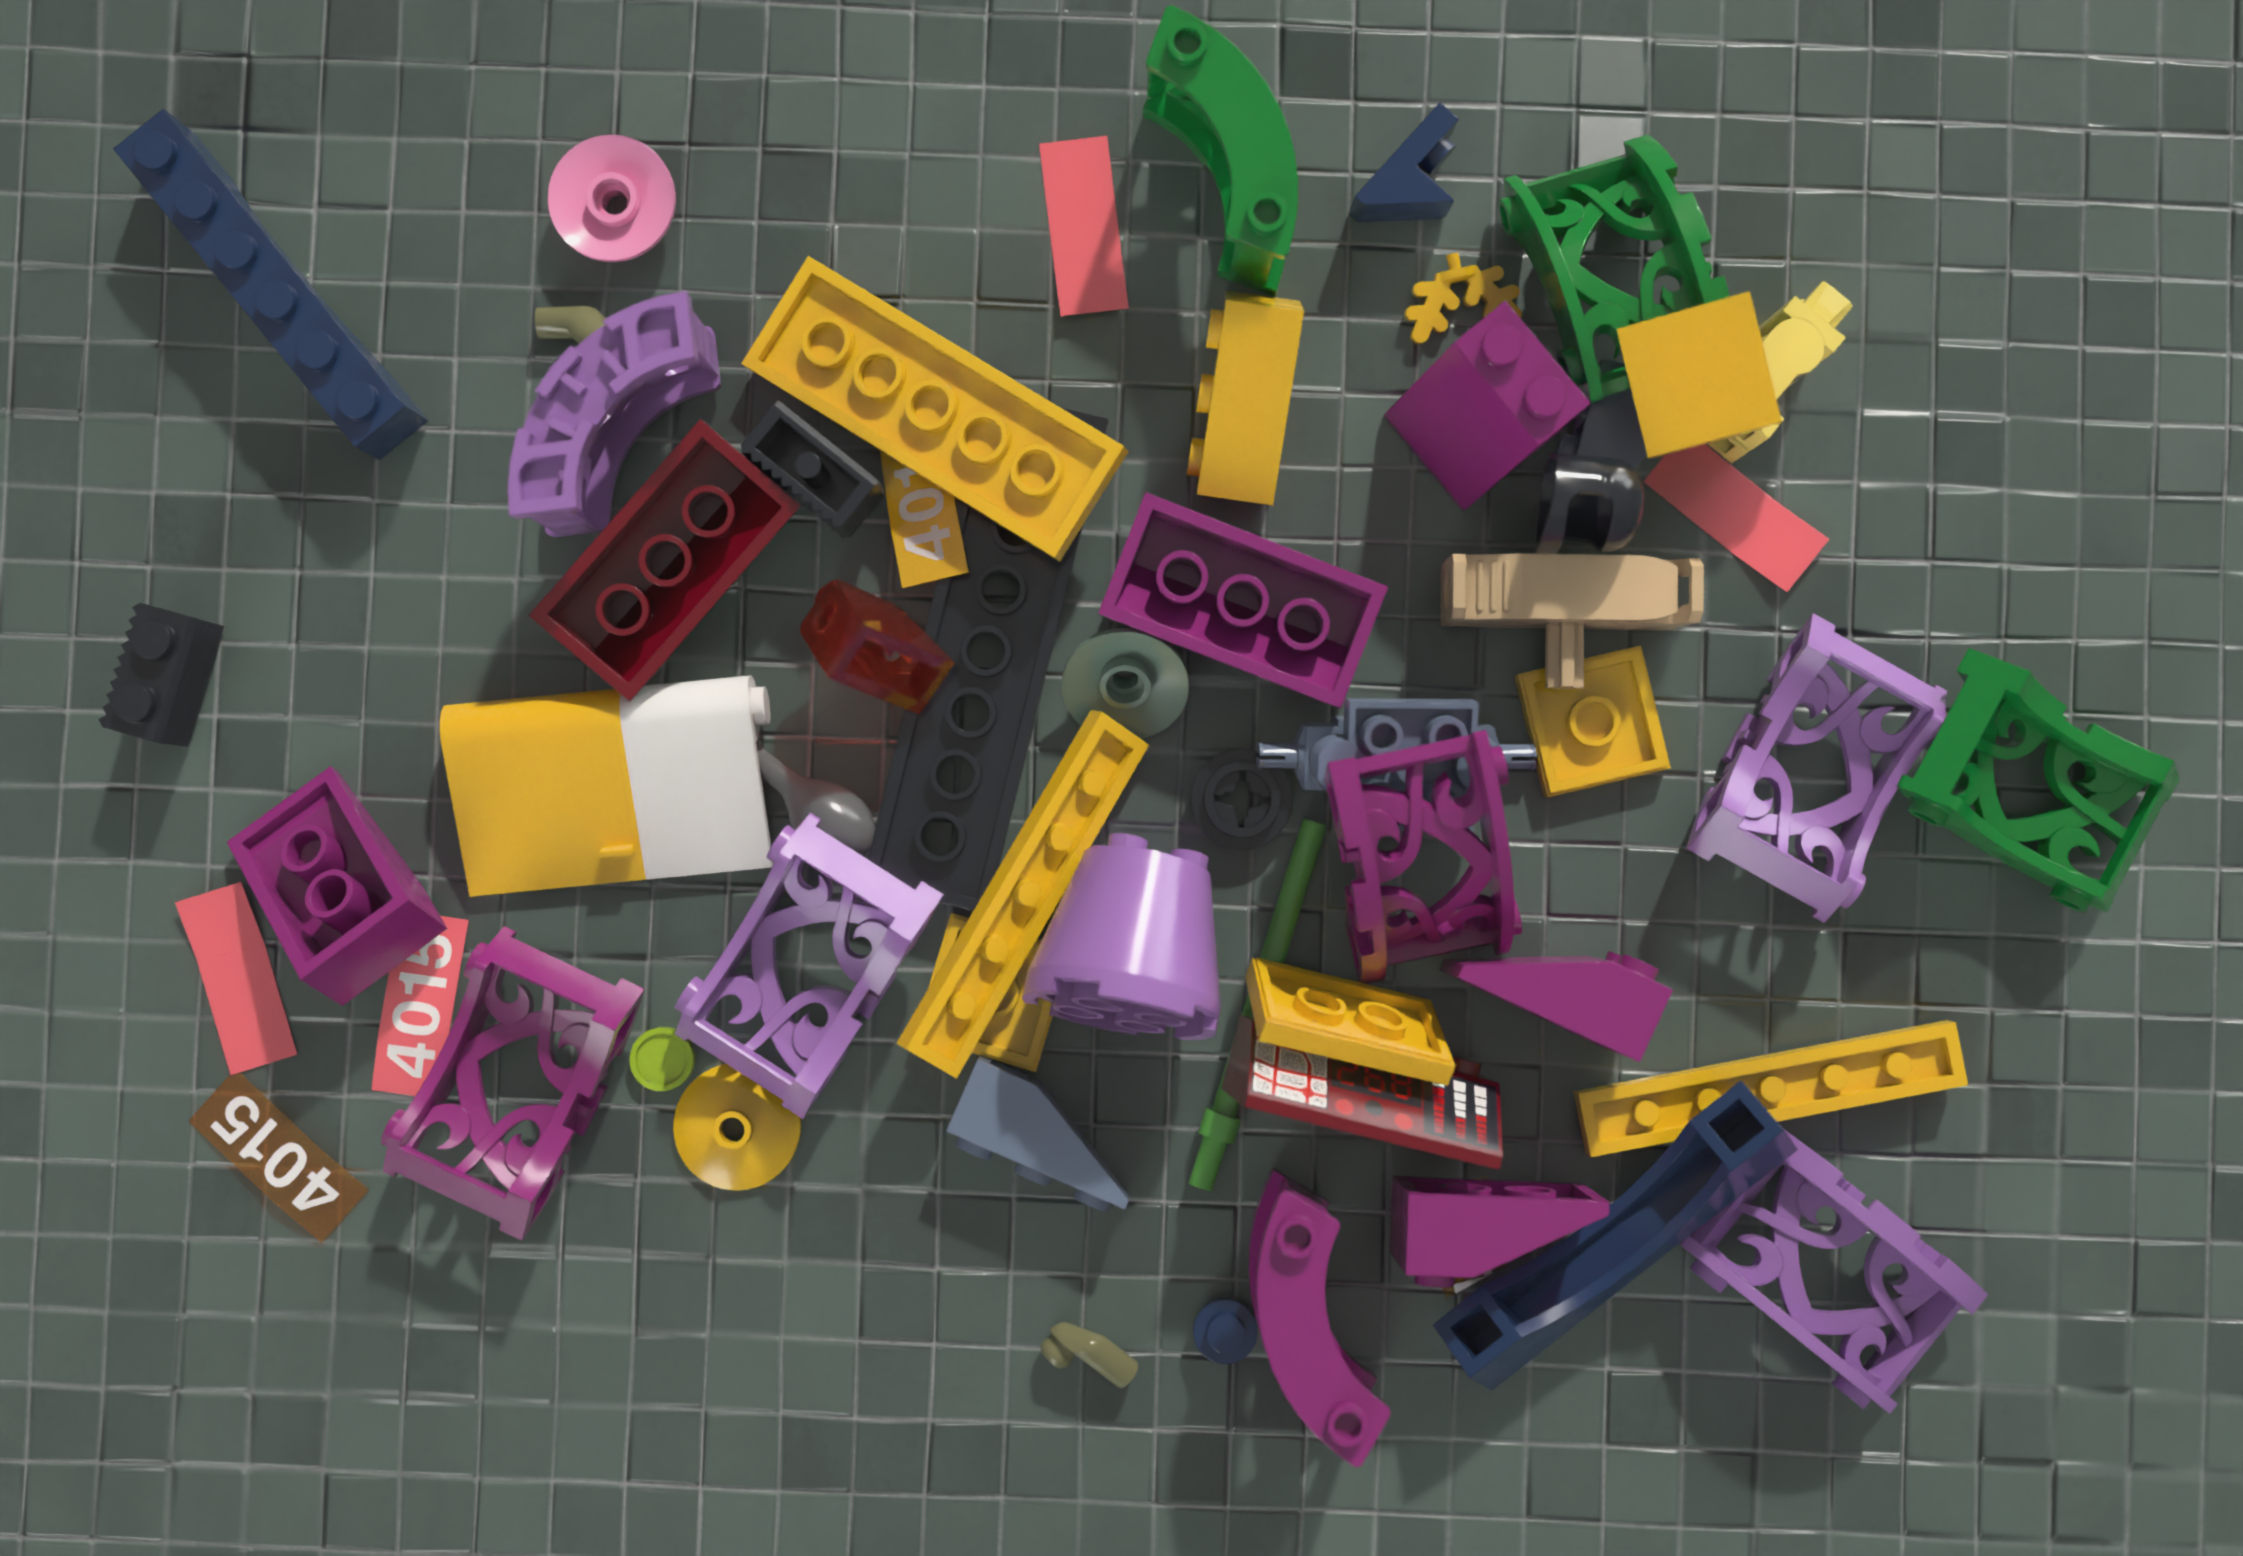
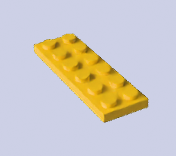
(935, 408)

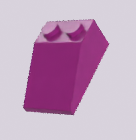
(334, 888)
(1598, 999)
(1473, 1225)

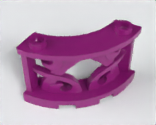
(1370, 812)
(525, 1171)
(1287, 1278)

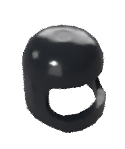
(1588, 503)

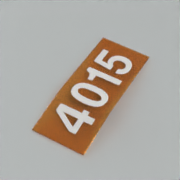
(278, 1156)

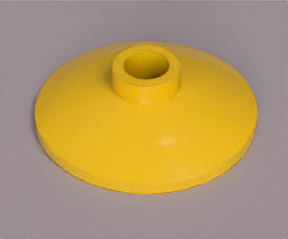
(768, 1136)

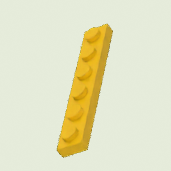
(1023, 894)
(1785, 1083)

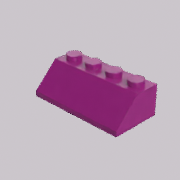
(1243, 600)

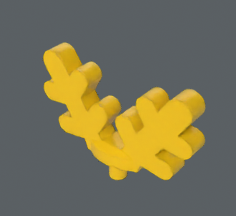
(1438, 294)

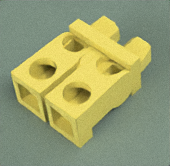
(1794, 344)

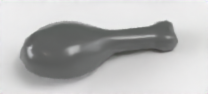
(841, 810)

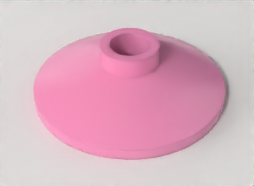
(594, 175)

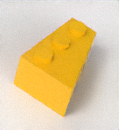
(1246, 397)

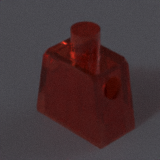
(849, 638)

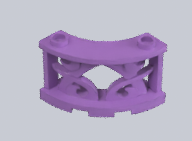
(598, 406)
(1734, 812)
(889, 921)
(1927, 1291)

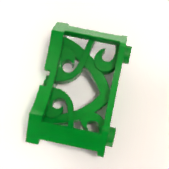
(1235, 127)
(1632, 181)
(2114, 774)

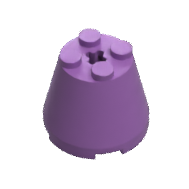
(1132, 943)

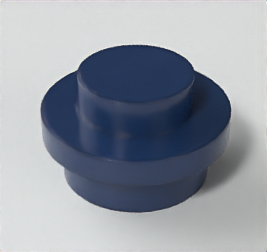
(1225, 1331)

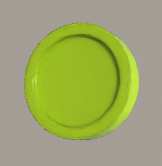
(661, 1059)

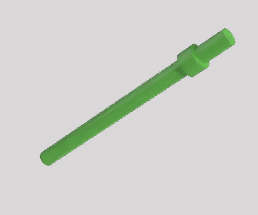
(1220, 1123)

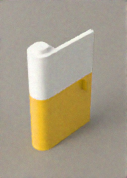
(608, 785)

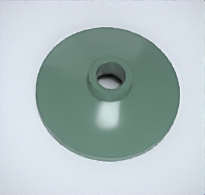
(1139, 703)

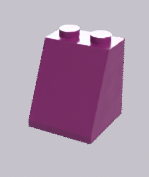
(1486, 406)

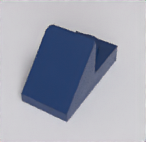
(1400, 186)

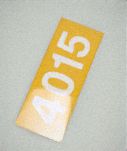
(922, 526)

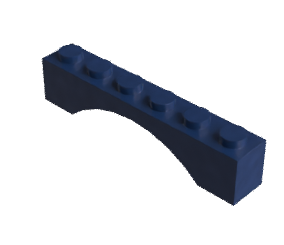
(268, 286)
(1692, 1181)

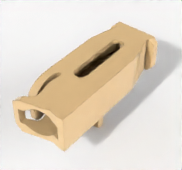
(1568, 596)

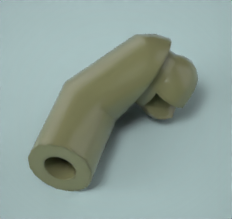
(567, 322)
(1093, 1349)

